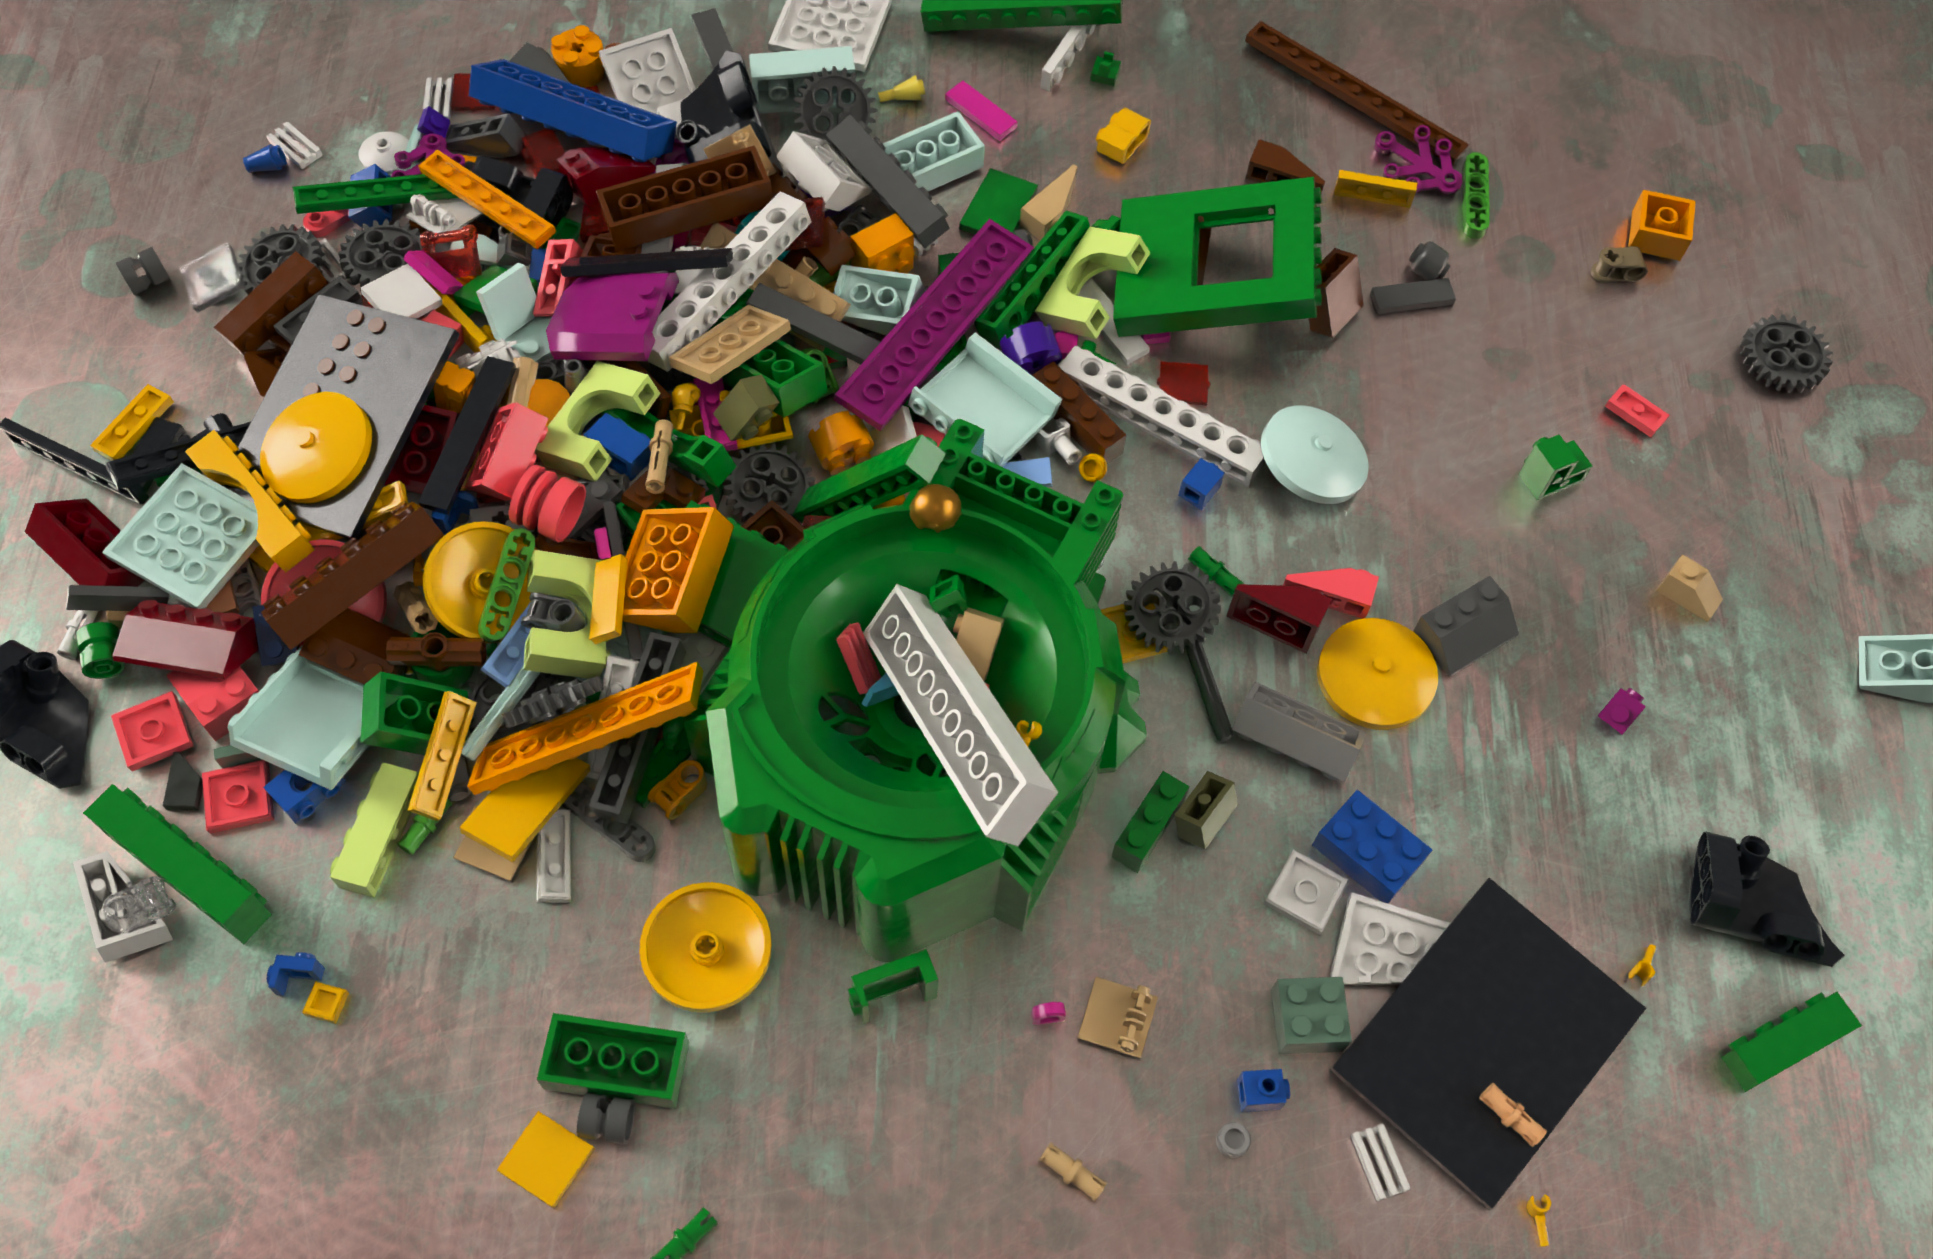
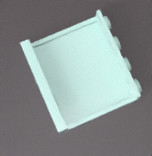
(990, 393)
(303, 722)

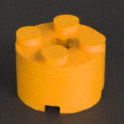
(578, 56)
(841, 441)

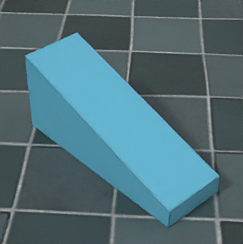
(880, 691)

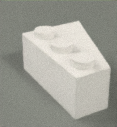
(98, 879)

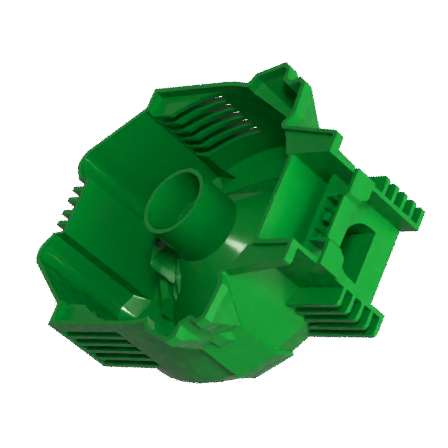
(894, 834)

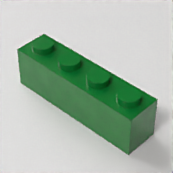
(1791, 1040)

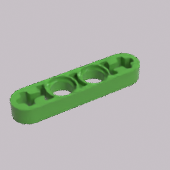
(1478, 195)
(507, 585)

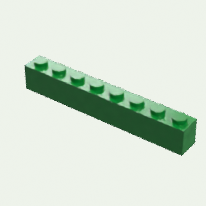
(999, 14)
(874, 480)

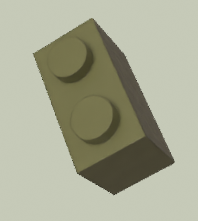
(746, 408)
(1206, 810)

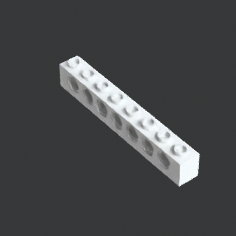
(719, 288)
(1168, 426)

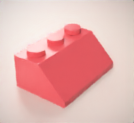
(507, 451)

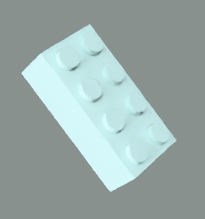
(779, 74)
(939, 151)

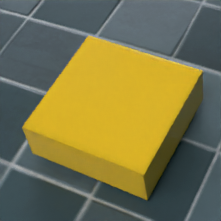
(325, 1002)

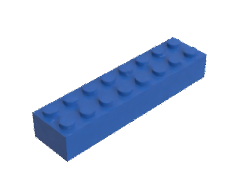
(572, 109)

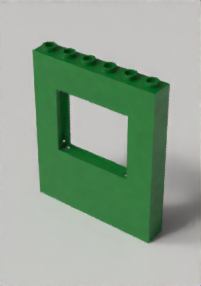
(1166, 290)

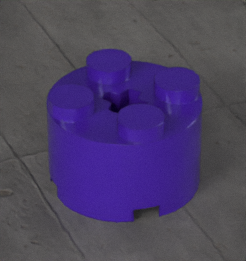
(1032, 346)

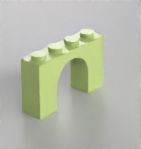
(1095, 253)
(600, 390)
(557, 650)

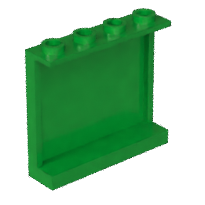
(741, 570)

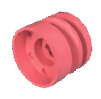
(547, 503)

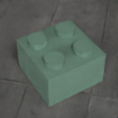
(1310, 1015)

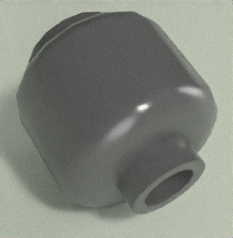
(1429, 261)

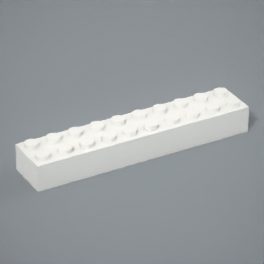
(959, 717)

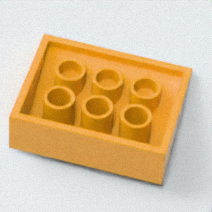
(674, 567)

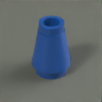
(266, 159)

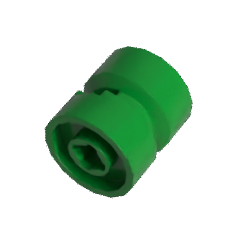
(96, 647)

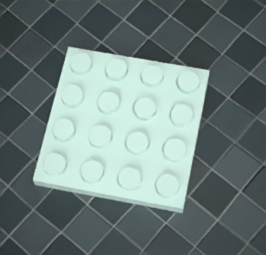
(188, 537)

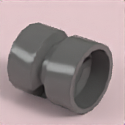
(152, 266)
(606, 1118)

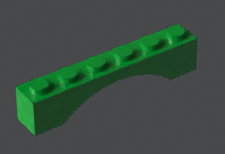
(692, 453)

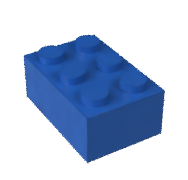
(1371, 847)

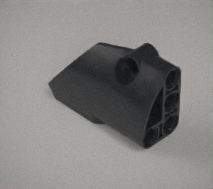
(719, 108)
(547, 195)
(41, 716)
(1756, 899)

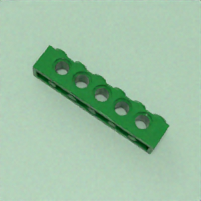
(1032, 279)

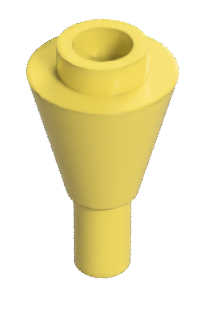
(907, 90)

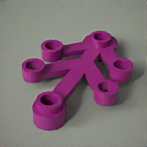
(428, 145)
(1421, 164)

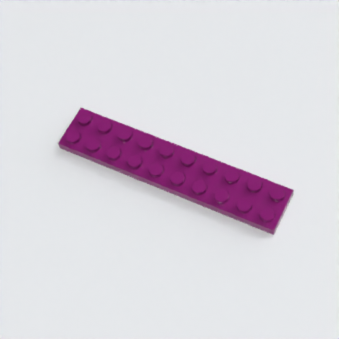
(933, 325)

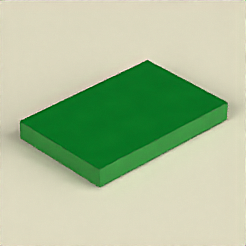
(998, 199)

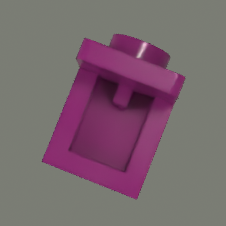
(1622, 709)

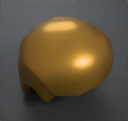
(935, 508)

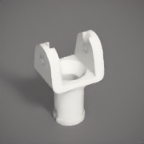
(1060, 442)

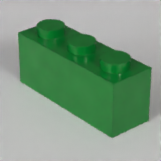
(1150, 821)

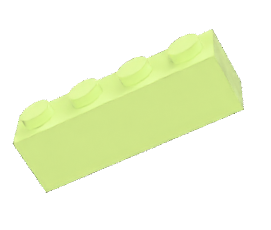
(376, 831)

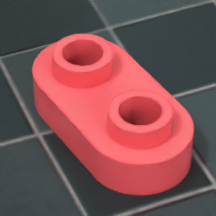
(325, 222)

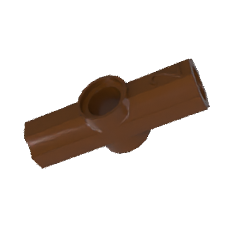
(419, 650)

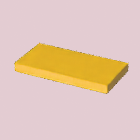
(521, 808)

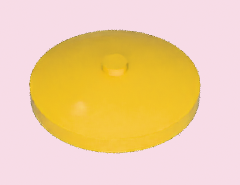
(316, 447)
(461, 574)
(1377, 673)
(705, 947)

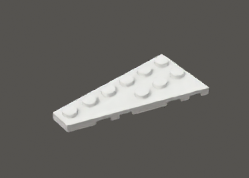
(1381, 942)

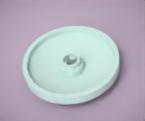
(1314, 454)

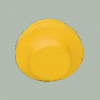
(1093, 467)

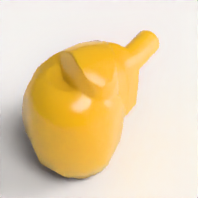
(683, 401)

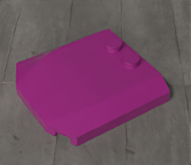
(609, 316)

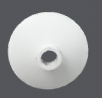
(380, 150)

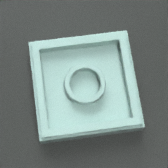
(508, 301)

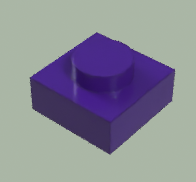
(433, 122)

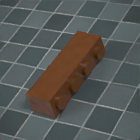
(277, 296)
(1087, 421)

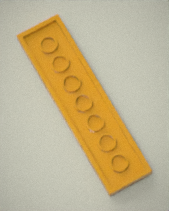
(587, 728)

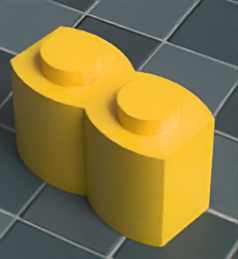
(1123, 135)

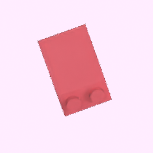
(213, 698)

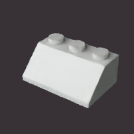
(822, 171)

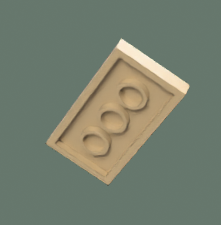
(729, 344)

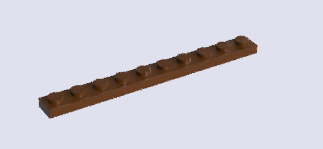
(1350, 88)

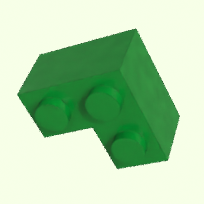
(1554, 466)

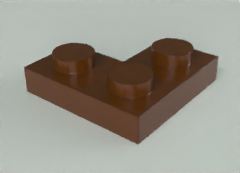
(678, 492)

